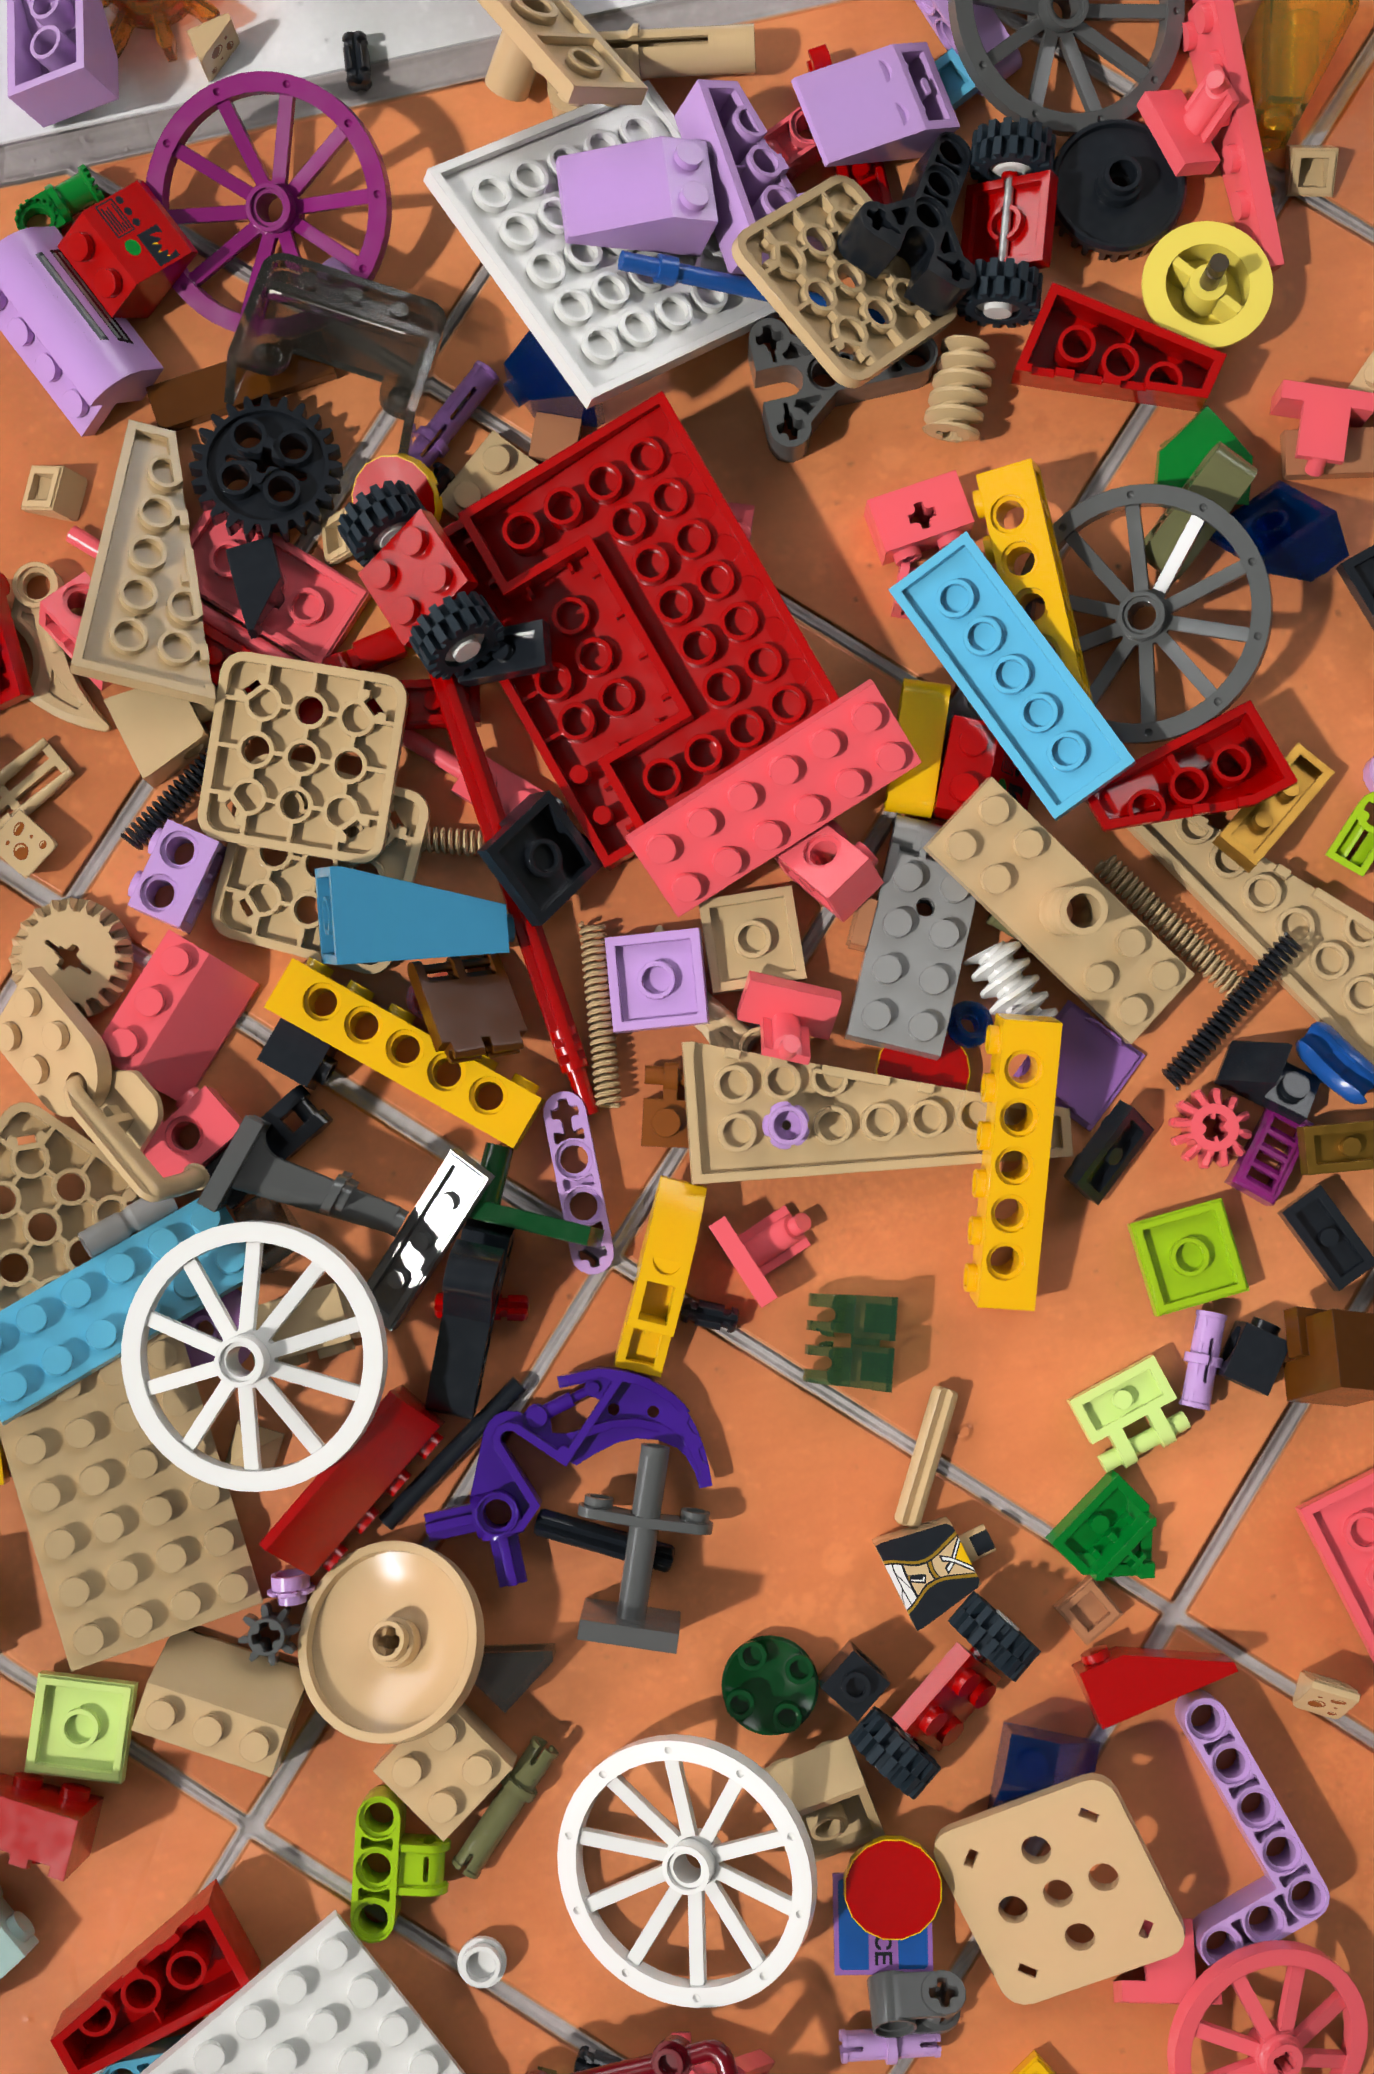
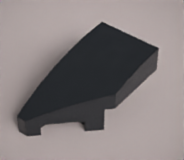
(256, 581)

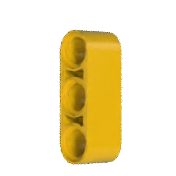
(923, 719)

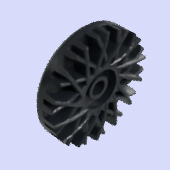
(1116, 189)

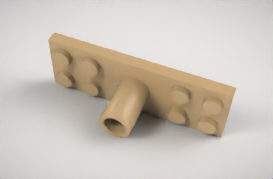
(563, 48)
(1027, 884)

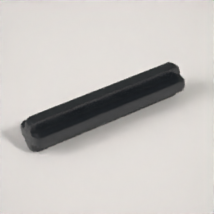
(595, 1537)

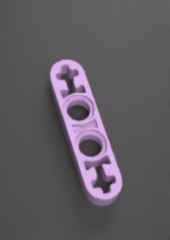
(574, 1183)

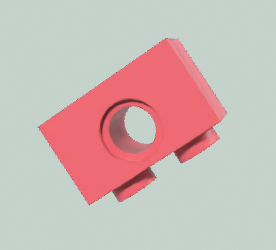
(832, 869)
(215, 1123)

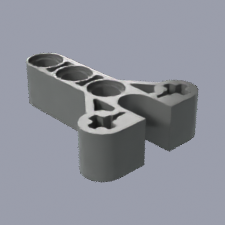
(814, 403)

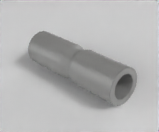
(123, 1224)

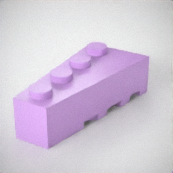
(745, 171)

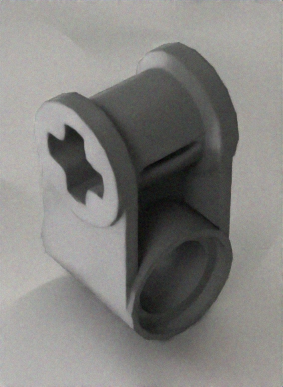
(905, 2002)

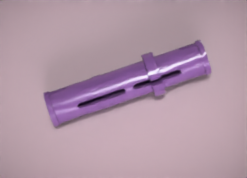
(479, 383)

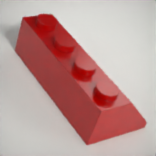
(346, 1492)

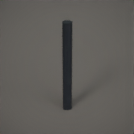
(450, 1454)

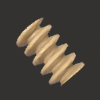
(956, 390)

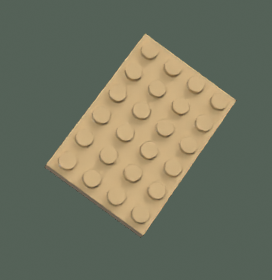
(118, 1527)

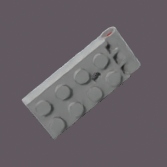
(911, 958)

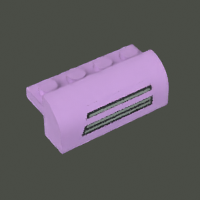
(67, 334)

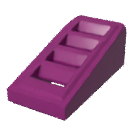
(1238, 1176)

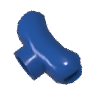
(1336, 1062)

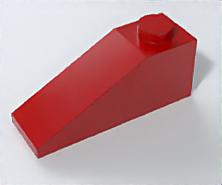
(1134, 1680)

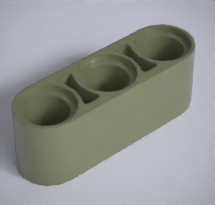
(1219, 477)

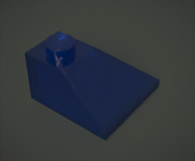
(541, 387)
(1292, 533)
(1038, 1759)

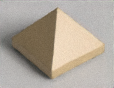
(333, 545)
(269, 1446)

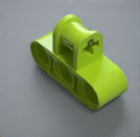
(407, 1860)

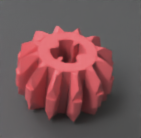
(1226, 1127)

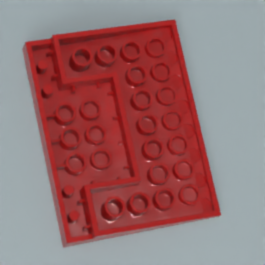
(658, 620)

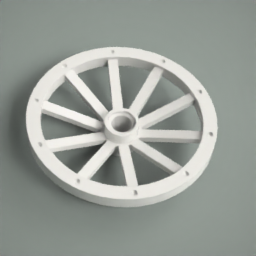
(226, 1365)
(682, 1875)

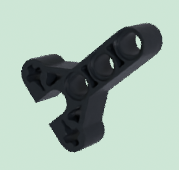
(919, 230)
(470, 1304)

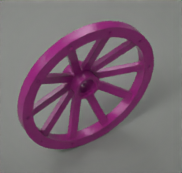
(258, 199)

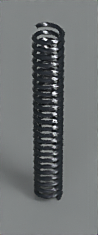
(174, 799)
(1230, 1009)

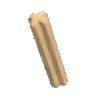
(926, 1456)

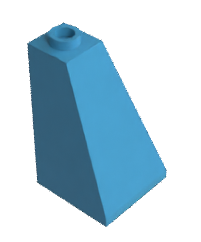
(393, 920)

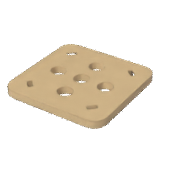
(845, 321)
(345, 728)
(277, 890)
(33, 1176)
(1077, 1844)

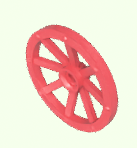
(1272, 2044)

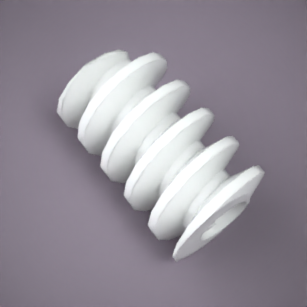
(1008, 982)

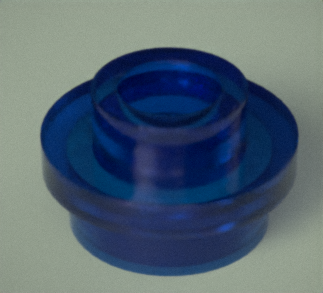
(978, 1015)

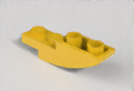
(661, 1276)

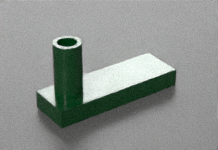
(497, 1161)

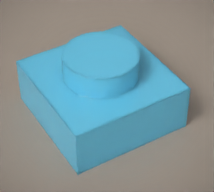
(955, 78)

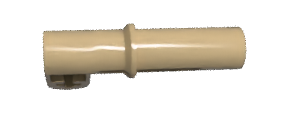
(678, 53)

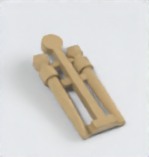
(11, 797)

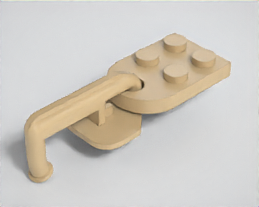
(74, 1078)

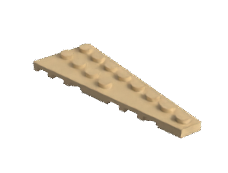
(853, 1123)

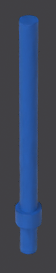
(668, 270)

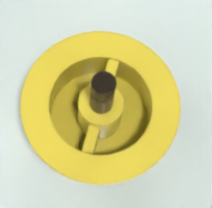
(1207, 283)

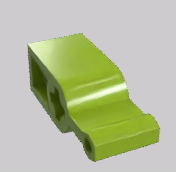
(1349, 836)

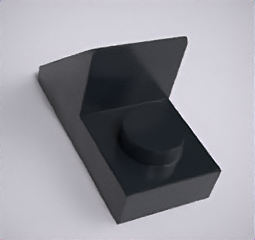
(1266, 1078)

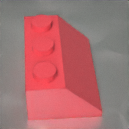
(177, 1016)

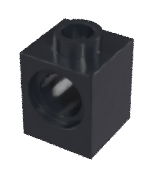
(299, 1055)
(1253, 1355)
(853, 1680)

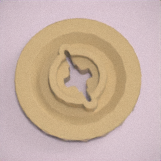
(102, 945)

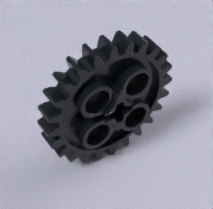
(254, 504)

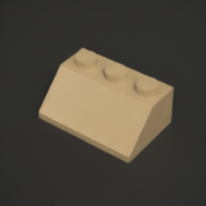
(220, 1702)

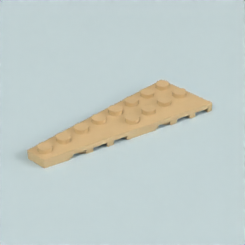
(1337, 961)

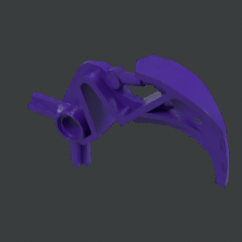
(502, 1478)

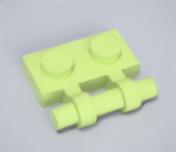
(1122, 1400)

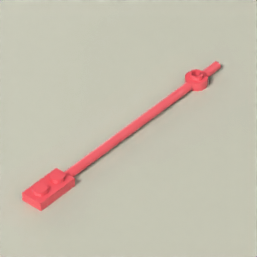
(510, 786)

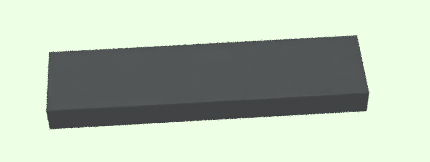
(427, 1235)

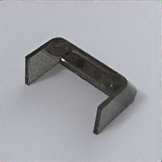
(343, 324)

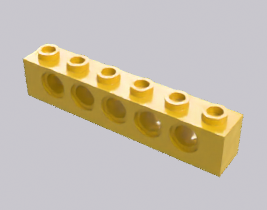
(1023, 487)
(295, 1002)
(1015, 1282)

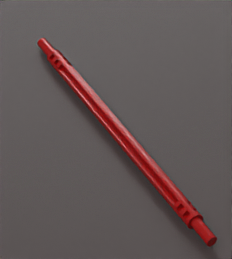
(530, 939)

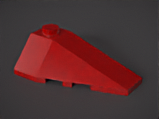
(1203, 772)

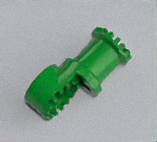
(61, 201)

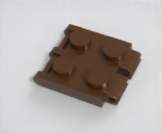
(469, 1011)

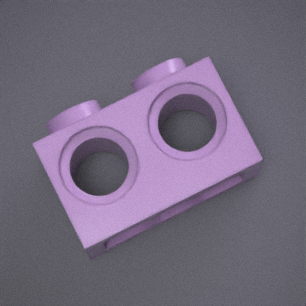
(190, 880)

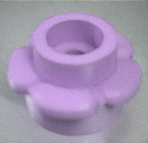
(773, 1125)
(290, 1587)

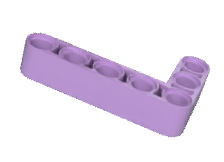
(1258, 1829)

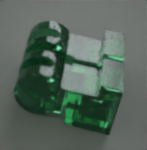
(865, 1361)

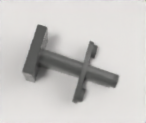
(256, 1170)
(630, 1619)

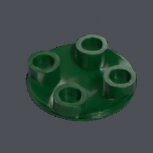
(770, 1685)

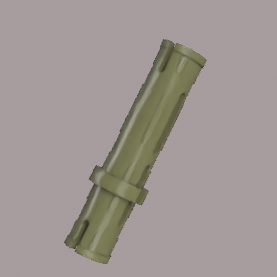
(516, 1790)

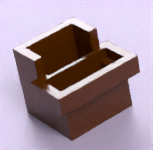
(1331, 1356)

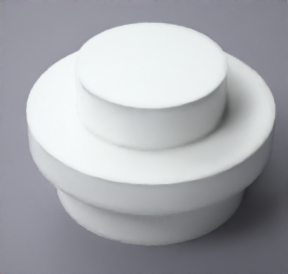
(482, 1962)

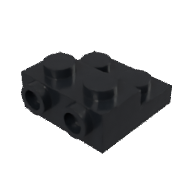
(540, 856)

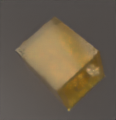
(1287, 58)

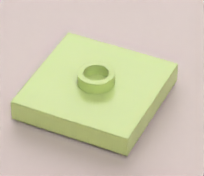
(81, 1727)

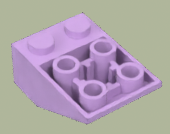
(876, 105)

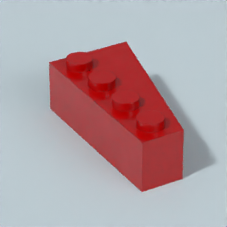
(1114, 355)
(47, 1823)
(159, 1986)

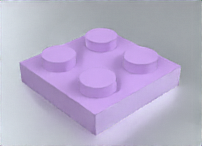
(657, 980)

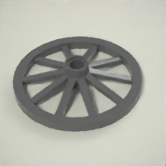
(1051, 28)
(1256, 637)

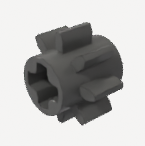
(264, 1646)

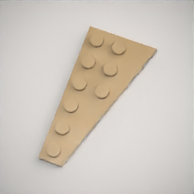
(144, 591)

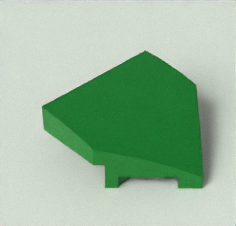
(1190, 445)
(1108, 1532)

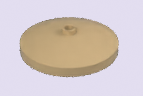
(352, 1650)

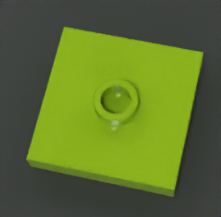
(1188, 1257)

